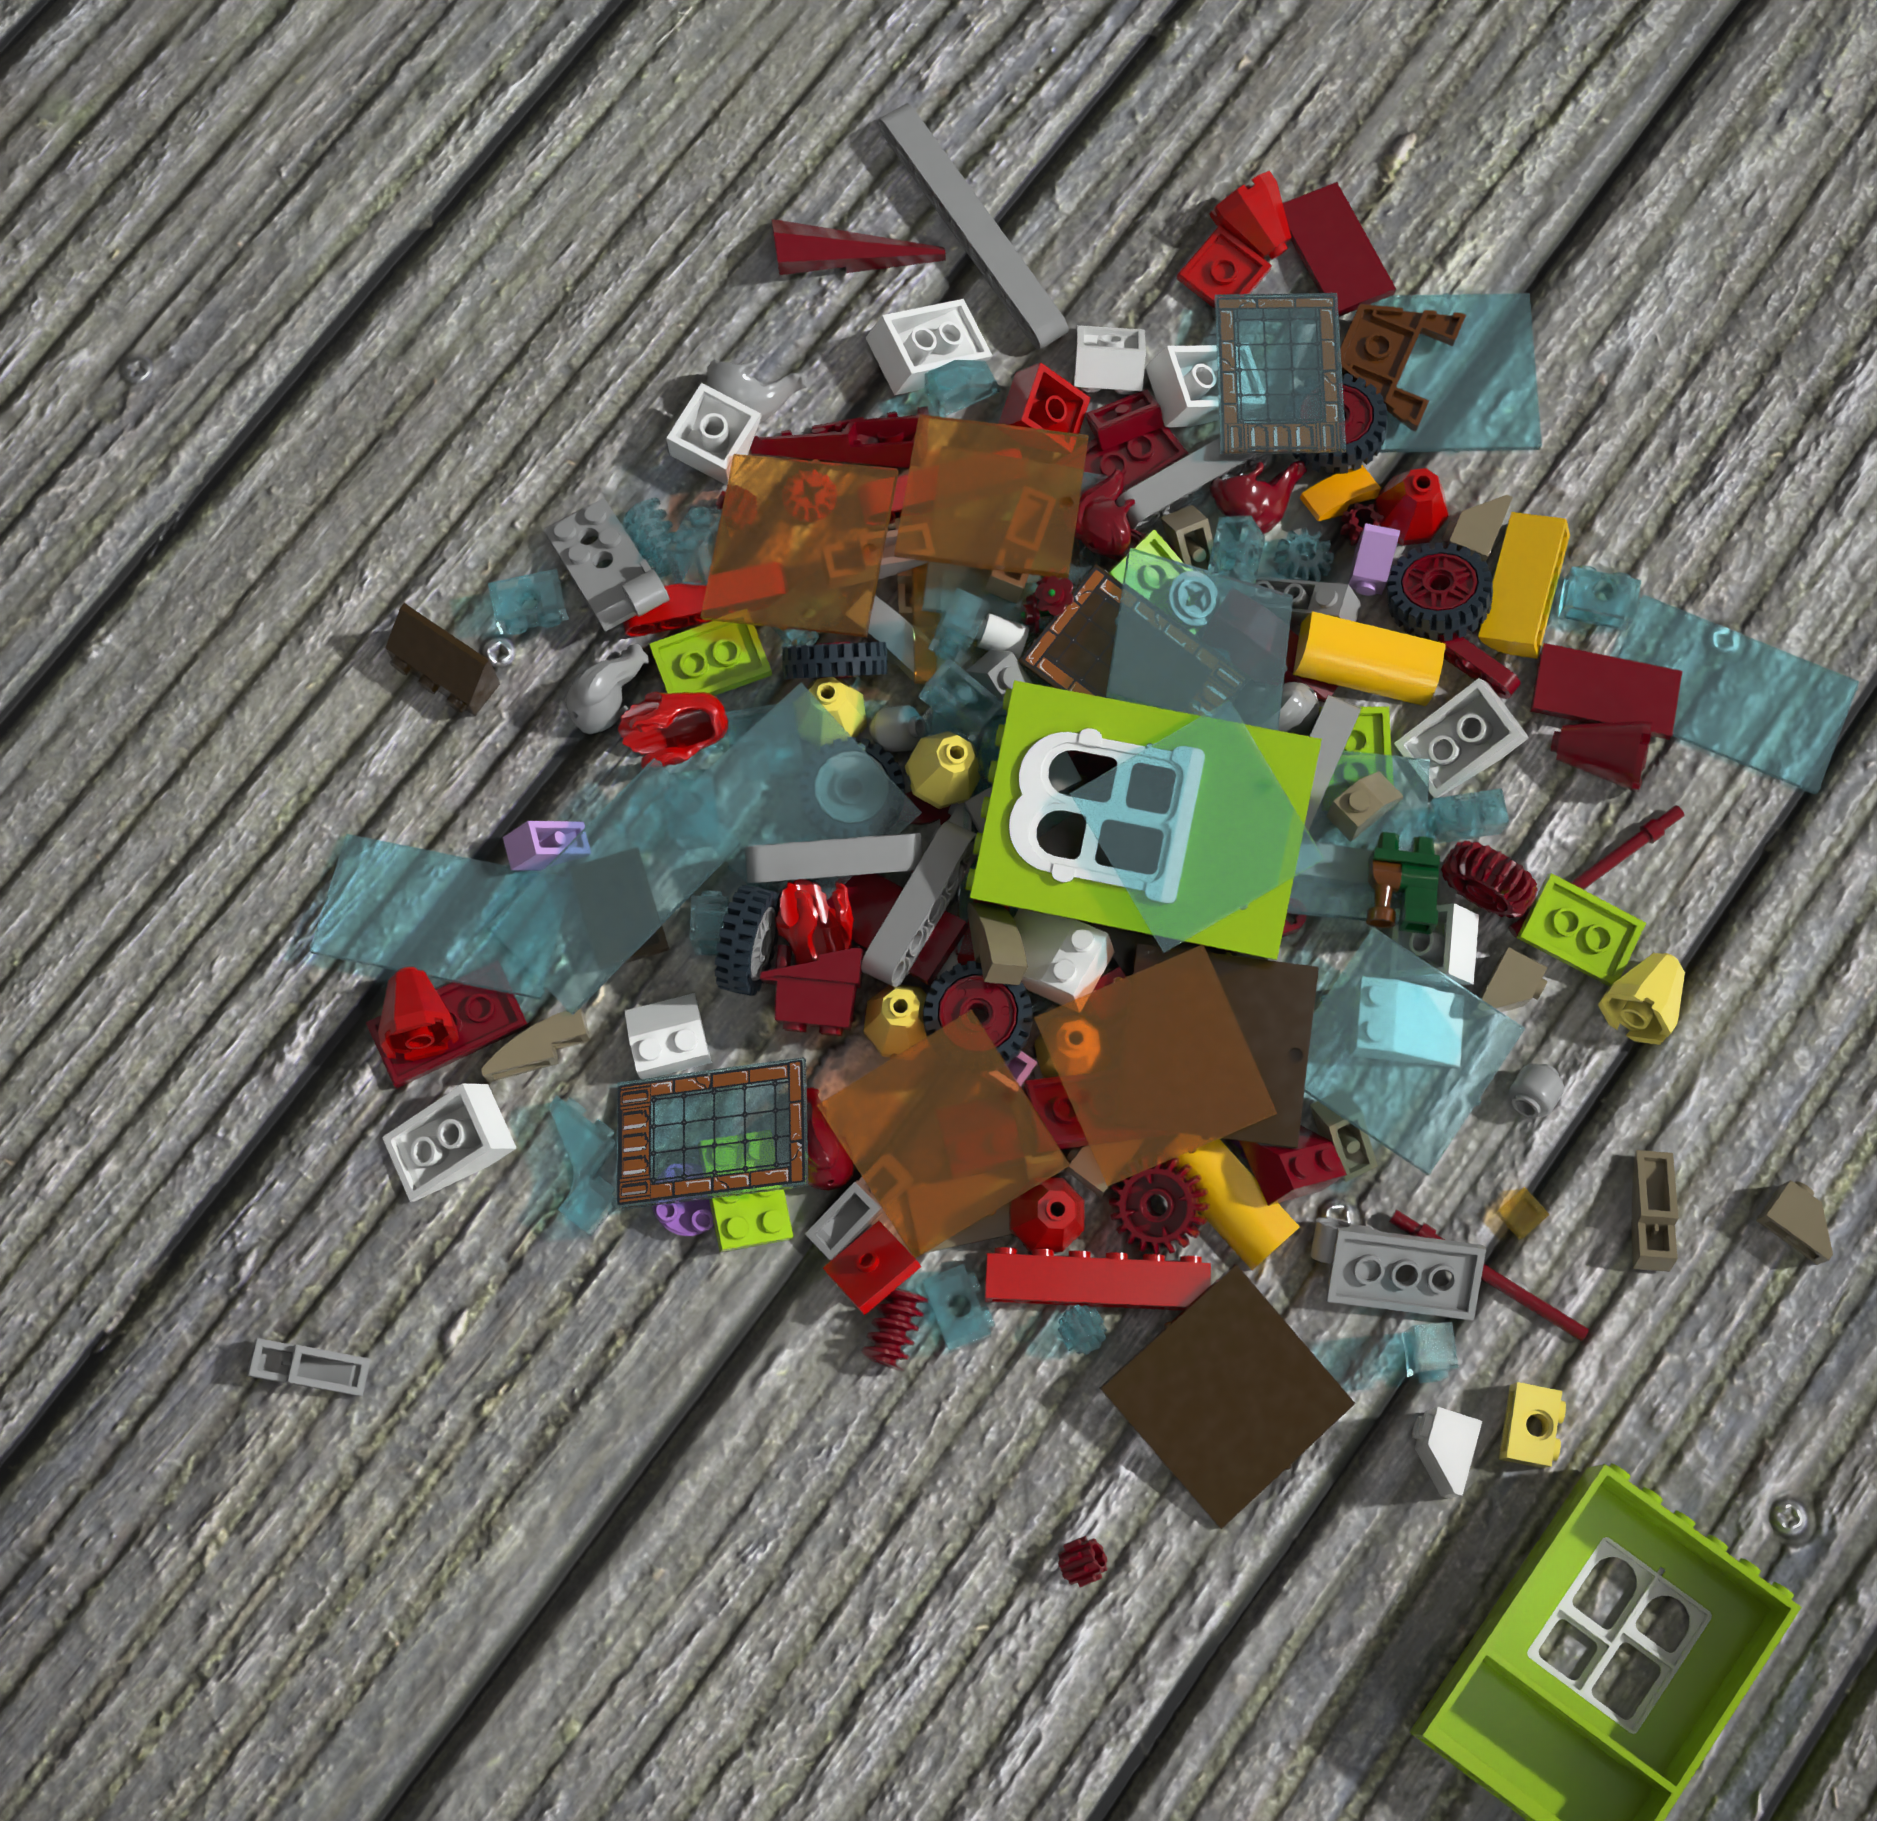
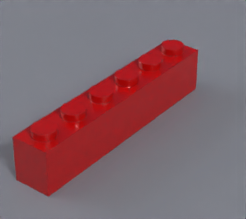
(1094, 1281)

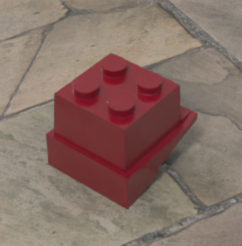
(816, 991)

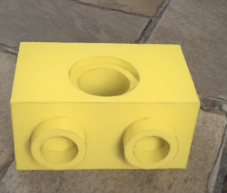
(1517, 1443)

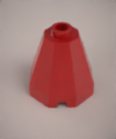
(1256, 216)
(1413, 505)
(414, 1017)
(1034, 1223)

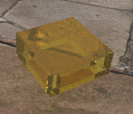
(1522, 1213)

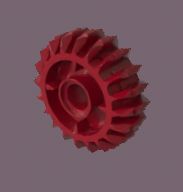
(1489, 879)
(1155, 1227)

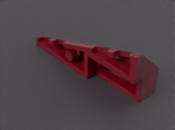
(817, 248)
(854, 440)

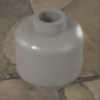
(897, 728)
(1536, 1090)

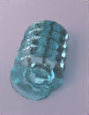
(650, 533)

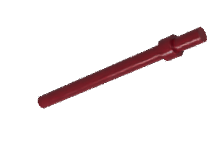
(1649, 832)
(1500, 1282)

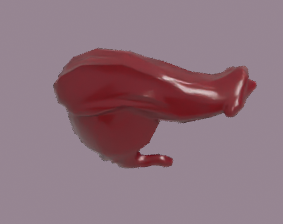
(1254, 498)
(1100, 521)
(828, 1161)

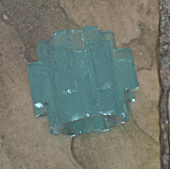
(1082, 1329)

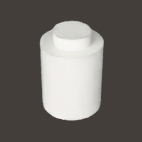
(1002, 635)

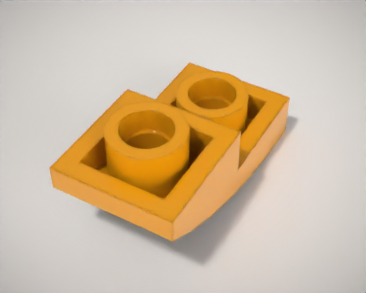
(1337, 492)

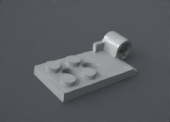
(613, 592)
(1367, 1263)

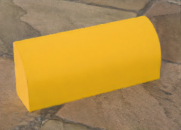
(1525, 584)
(1368, 658)
(1237, 1204)

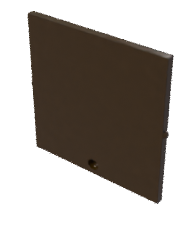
(1275, 1016)
(1227, 1396)

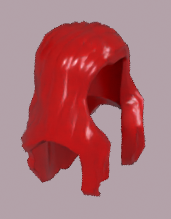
(673, 726)
(810, 923)

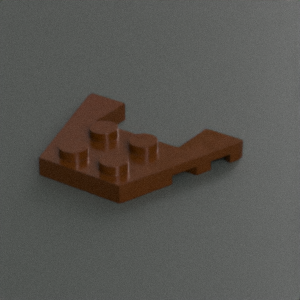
(1381, 345)

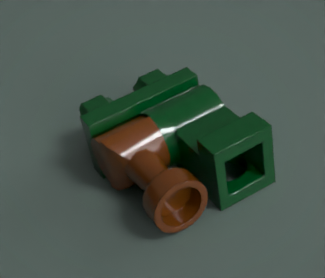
(1404, 872)

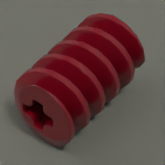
(893, 1328)

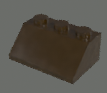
(440, 661)

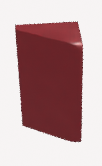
(1125, 419)

